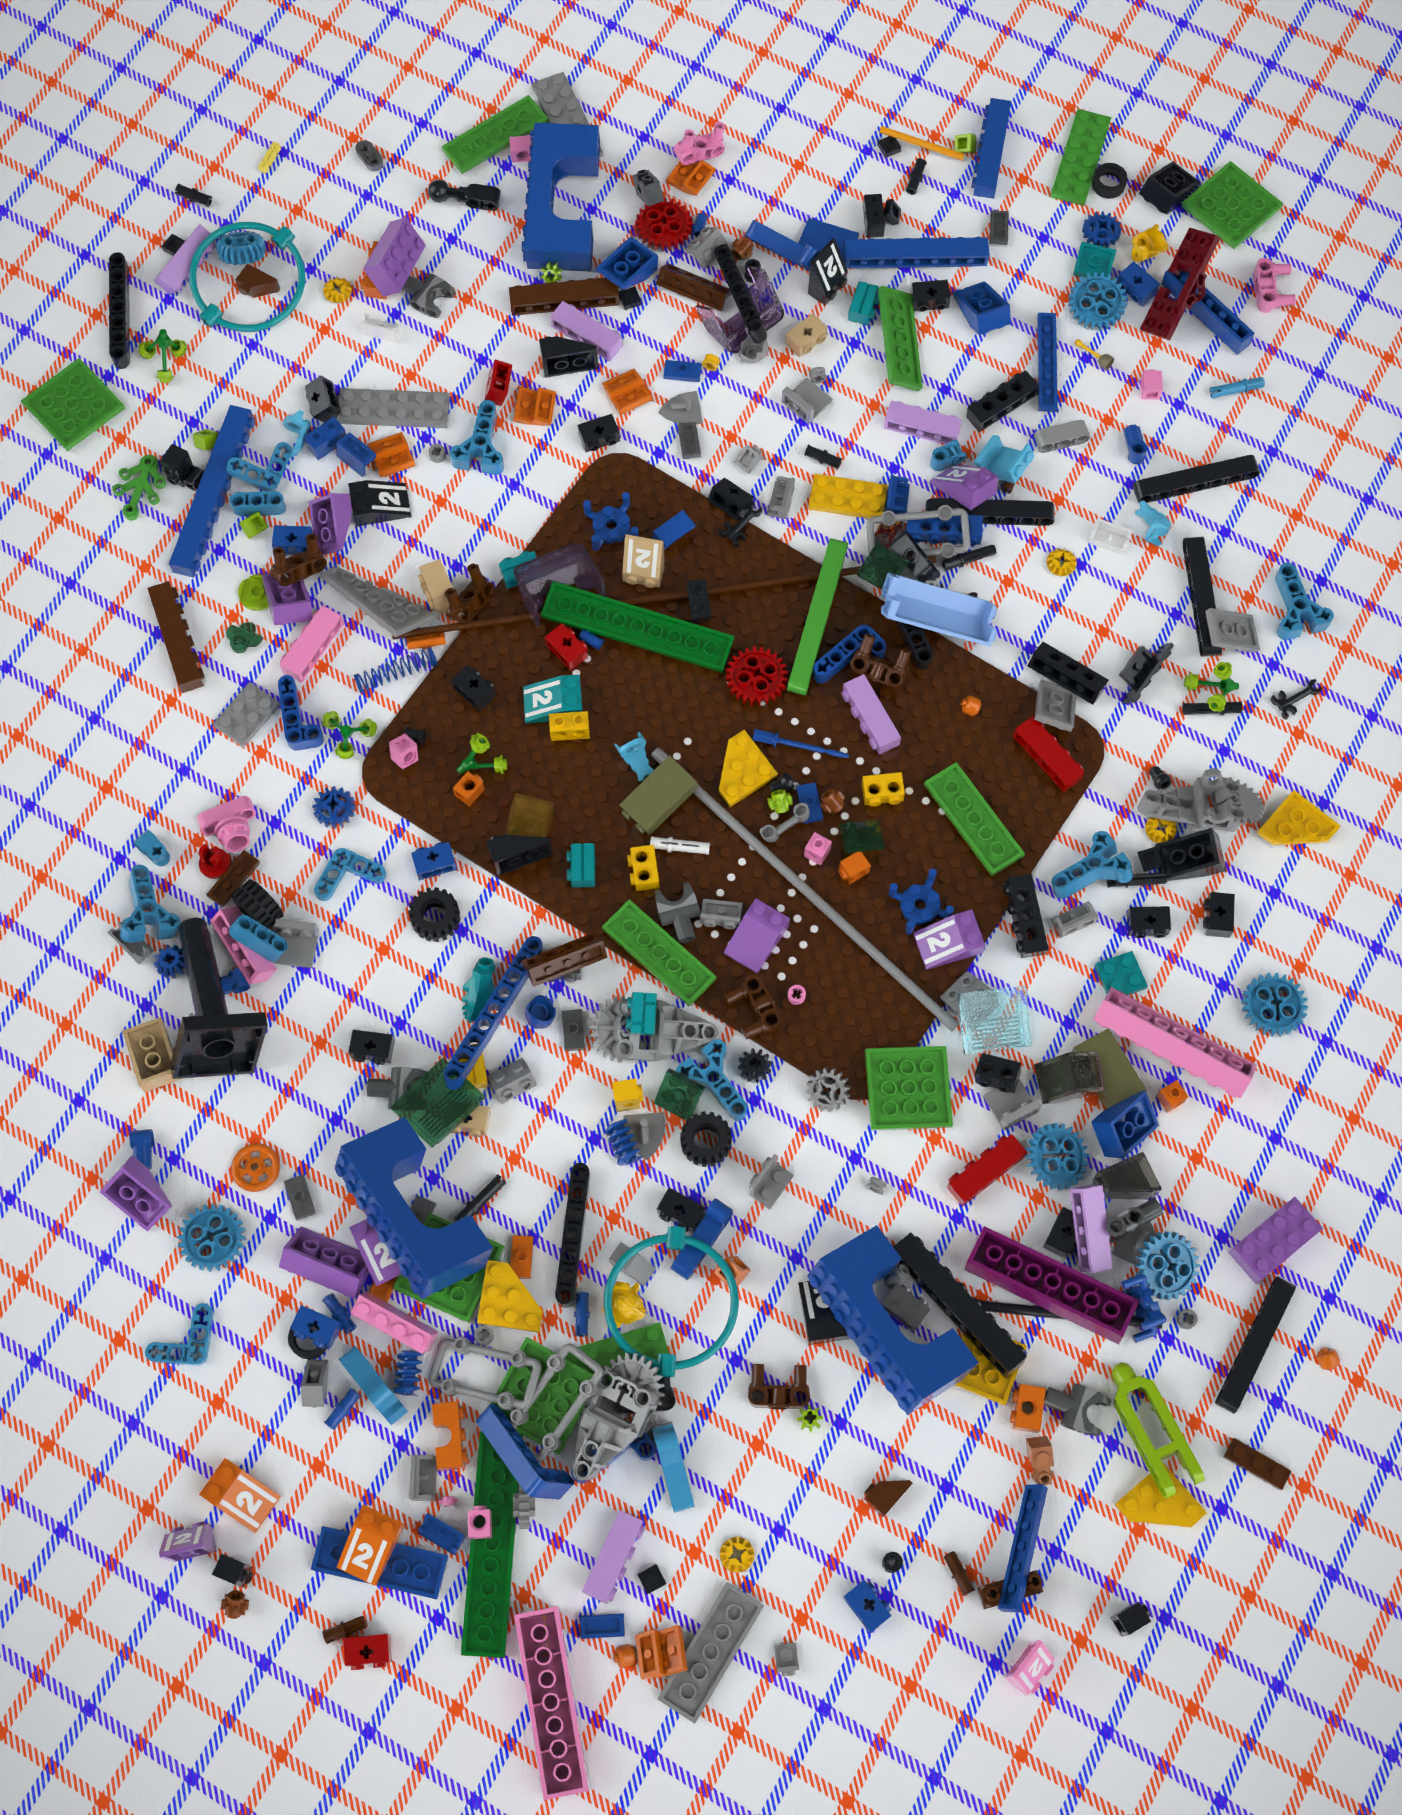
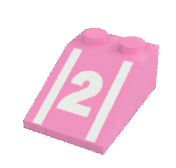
(1030, 1667)

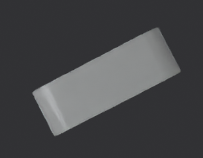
(1061, 436)

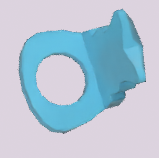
(298, 426)
(1159, 523)
(635, 756)

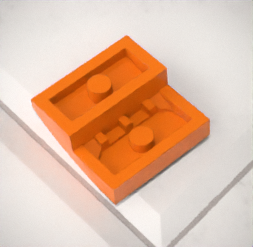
(691, 177)
(627, 391)
(534, 406)
(392, 454)
(661, 1652)

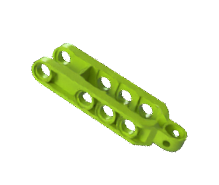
(1127, 1381)

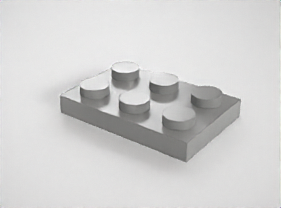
(1232, 630)
(1055, 706)
(246, 714)

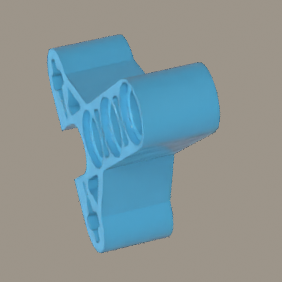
(463, 454)
(1316, 616)
(1114, 868)
(133, 927)
(715, 1068)
(373, 1385)
(673, 1466)

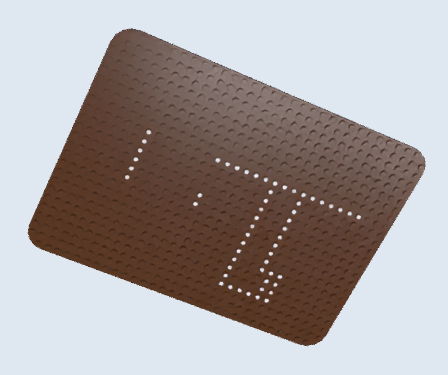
(691, 717)

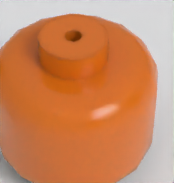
(971, 705)
(1328, 1358)
(625, 1656)

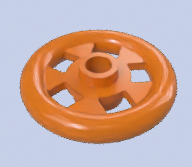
(245, 1154)

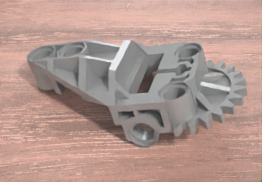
(1188, 805)
(668, 1036)
(608, 1431)

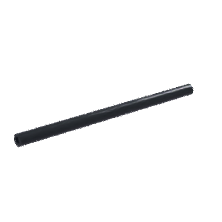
(1037, 1311)

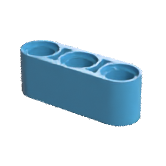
(266, 505)
(258, 938)

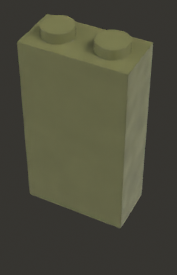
(658, 796)
(1117, 1072)

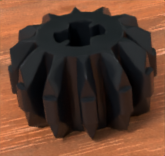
(761, 1061)

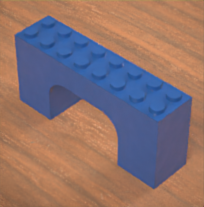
(555, 154)
(424, 1254)
(908, 1369)

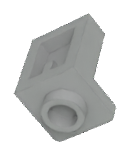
(749, 458)
(786, 1659)

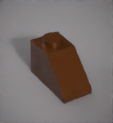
(256, 282)
(885, 1494)

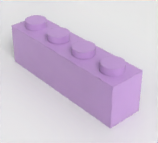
(179, 265)
(584, 329)
(922, 423)
(871, 714)
(1090, 1228)
(613, 1556)

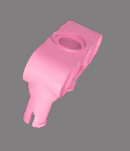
(702, 147)
(1265, 285)

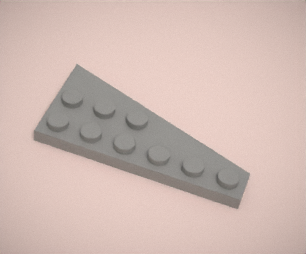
(382, 605)

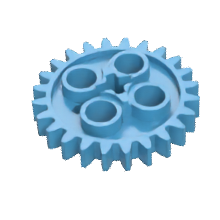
(1104, 287)
(1292, 1002)
(1059, 1174)
(203, 1221)
(1168, 1265)

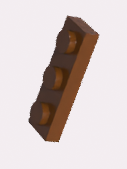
(233, 878)
(1257, 1464)

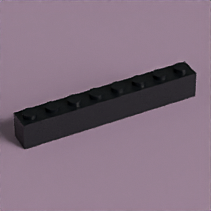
(960, 1306)

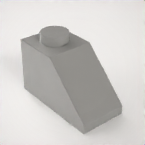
(636, 1267)
(314, 1383)

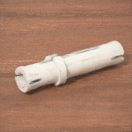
(680, 845)

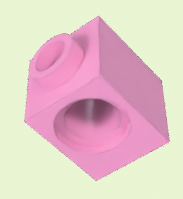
(520, 148)
(1151, 384)
(403, 751)
(817, 848)
(486, 1530)

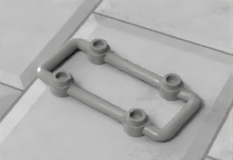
(944, 513)
(587, 1389)
(505, 1400)

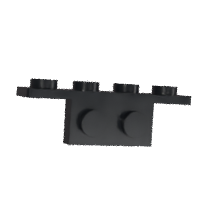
(1141, 668)

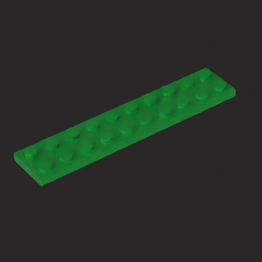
(637, 626)
(490, 1559)

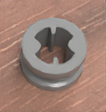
(817, 375)
(437, 447)
(876, 1185)
(1188, 1312)
(479, 1330)

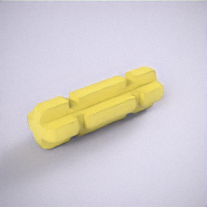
(269, 157)

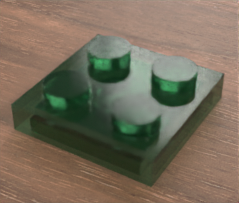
(879, 563)
(861, 836)
(679, 1094)

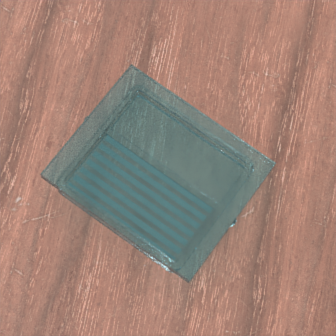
(994, 1019)

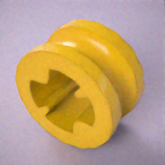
(711, 362)

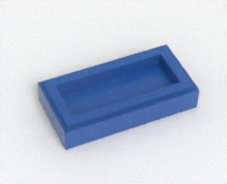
(602, 1626)

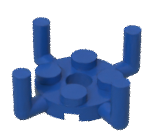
(610, 515)
(920, 893)
(1146, 1307)

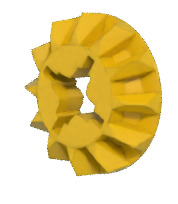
(334, 295)
(1054, 565)
(1157, 835)
(727, 1550)

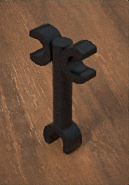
(734, 534)
(1286, 705)

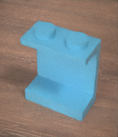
(1004, 461)

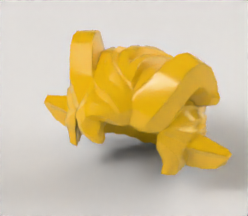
(1148, 244)
(626, 1304)

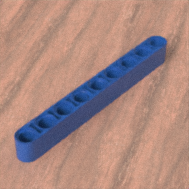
(488, 1019)

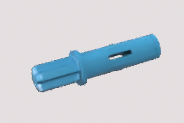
(1237, 387)

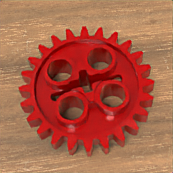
(656, 219)
(748, 690)

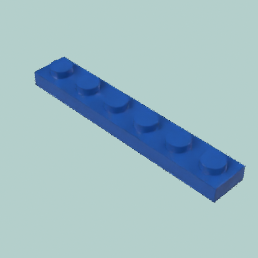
(1047, 362)
(1022, 1548)

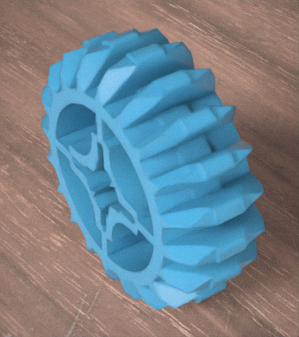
(241, 248)

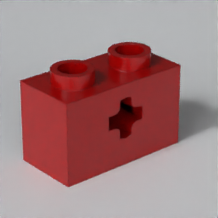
(498, 382)
(566, 646)
(356, 1645)

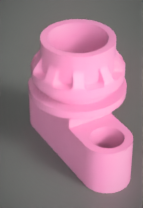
(229, 823)

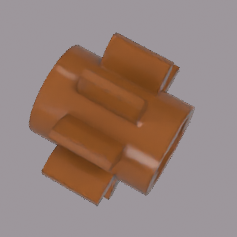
(742, 249)
(832, 801)
(234, 1604)

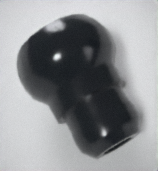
(1161, 779)
(782, 783)

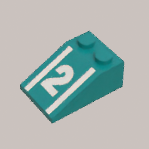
(552, 696)

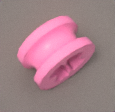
(795, 1001)

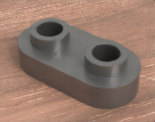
(370, 157)

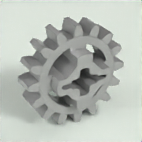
(830, 1096)
(523, 1508)

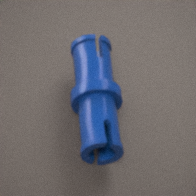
(339, 1313)
(581, 1314)
(342, 1409)

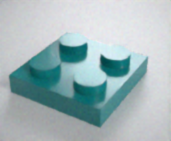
(1094, 259)
(1121, 974)

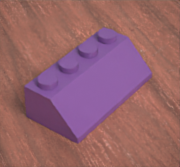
(325, 1262)

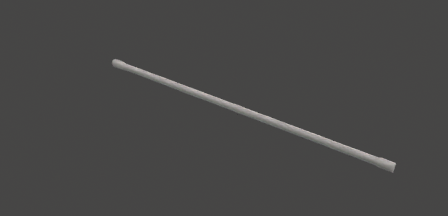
(942, 1015)

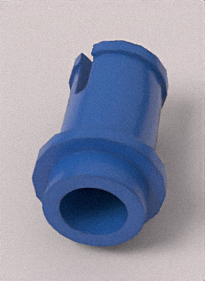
(700, 223)
(591, 639)

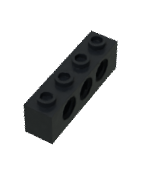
(982, 418)
(1068, 673)
(1025, 886)

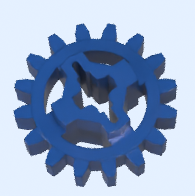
(1101, 230)
(326, 804)

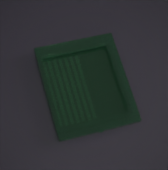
(433, 1107)

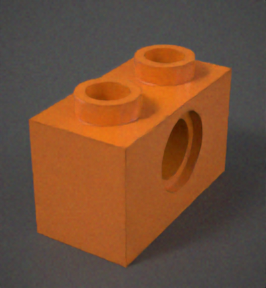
(1035, 1397)

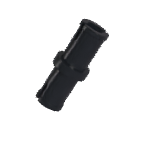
(916, 176)
(193, 195)
(823, 456)

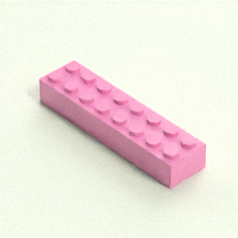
(1175, 1043)
(551, 1703)

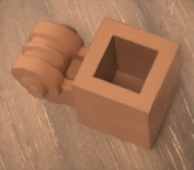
(1041, 1458)

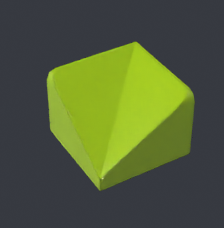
(965, 143)
(205, 439)
(253, 525)

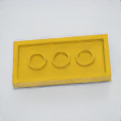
(847, 496)

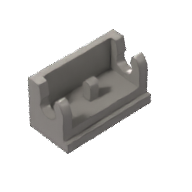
(781, 497)
(1074, 919)
(137, 950)
(423, 1478)

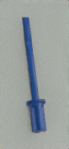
(772, 738)

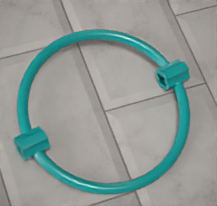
(212, 314)
(675, 1241)

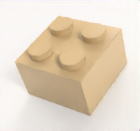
(434, 584)

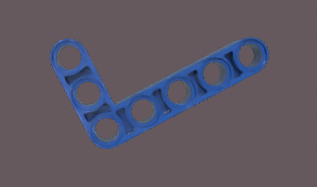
(781, 245)
(521, 1462)

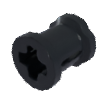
(751, 262)
(194, 478)
(417, 736)
(886, 1566)

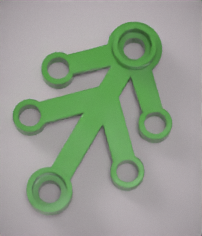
(139, 484)

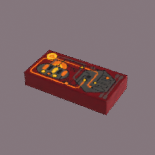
(885, 535)

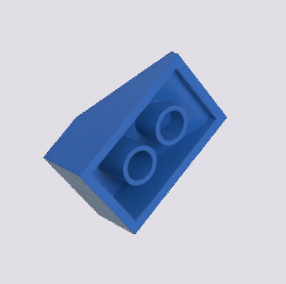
(629, 264)
(983, 308)
(1125, 1125)

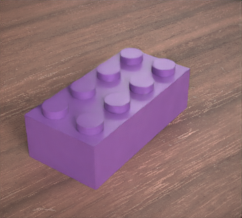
(394, 257)
(1275, 1240)

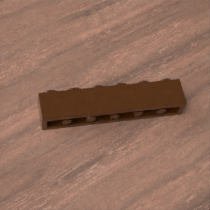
(548, 296)
(175, 636)

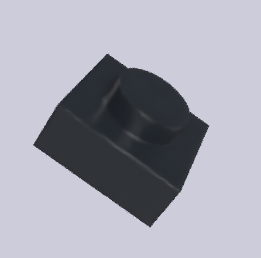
(889, 146)
(892, 212)
(172, 244)
(630, 298)
(1149, 859)
(652, 1579)

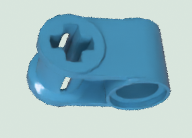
(949, 454)
(151, 847)

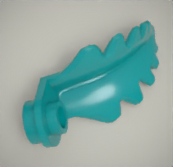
(478, 988)

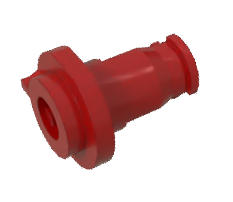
(215, 857)

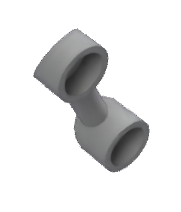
(801, 814)

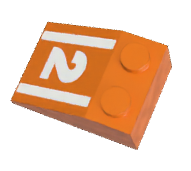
(240, 1495)
(370, 1545)

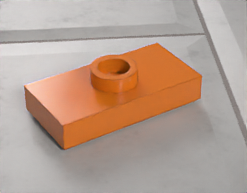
(425, 641)
(522, 1256)

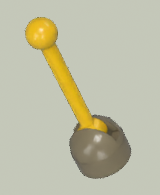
(1104, 361)

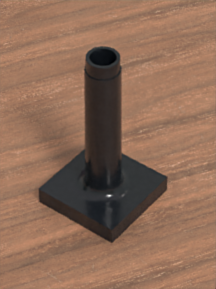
(212, 1039)

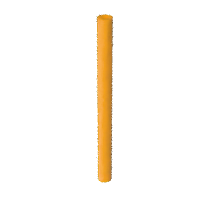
(922, 143)

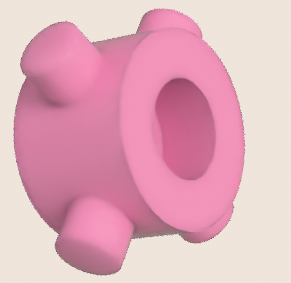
(447, 1501)

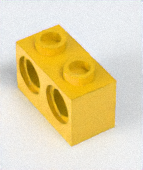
(569, 726)
(881, 784)
(648, 867)

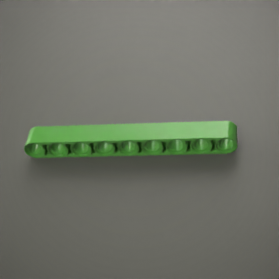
(817, 617)

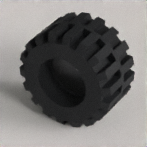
(432, 899)
(257, 903)
(700, 1123)

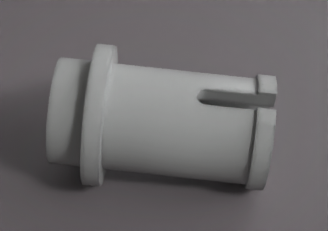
(900, 1273)

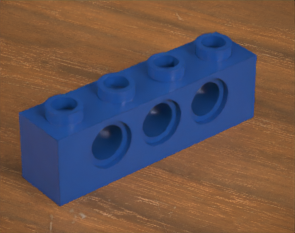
(952, 535)

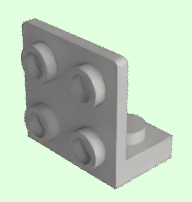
(806, 400)
(301, 942)
(964, 984)
(1011, 1107)
(770, 1182)

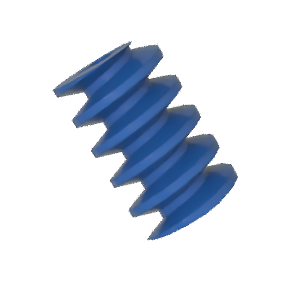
(622, 1143)
(407, 1373)

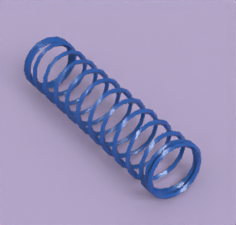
(433, 662)

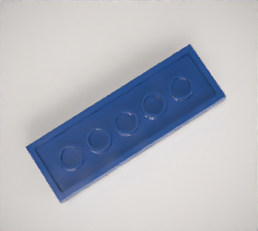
(407, 1569)

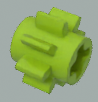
(554, 269)
(780, 801)
(805, 1422)

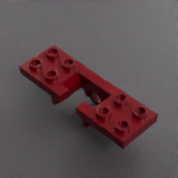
(1192, 259)

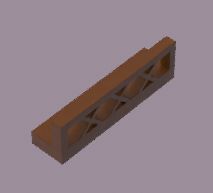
(693, 286)
(565, 959)

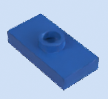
(682, 371)
(808, 794)

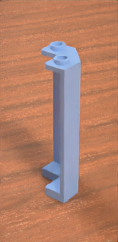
(938, 609)

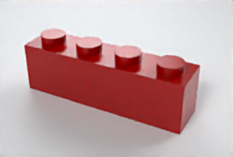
(1048, 753)
(987, 1169)

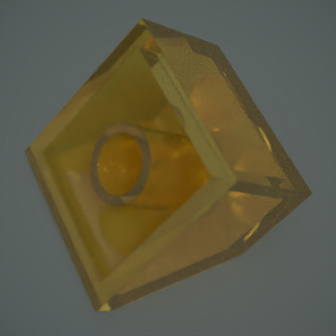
(530, 816)

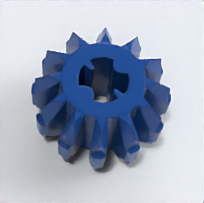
(163, 960)

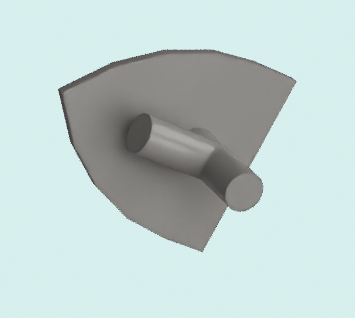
(682, 408)
(647, 1132)
(1128, 1246)

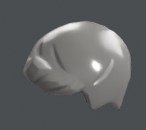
(753, 352)

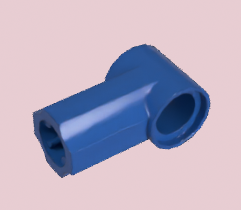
(1135, 444)
(234, 982)
(142, 1143)

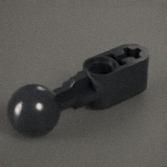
(474, 195)

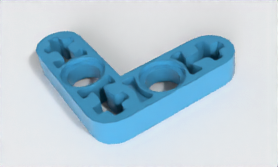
(268, 474)
(346, 865)
(187, 1349)

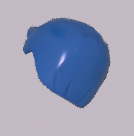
(540, 1012)

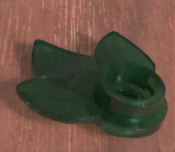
(243, 637)

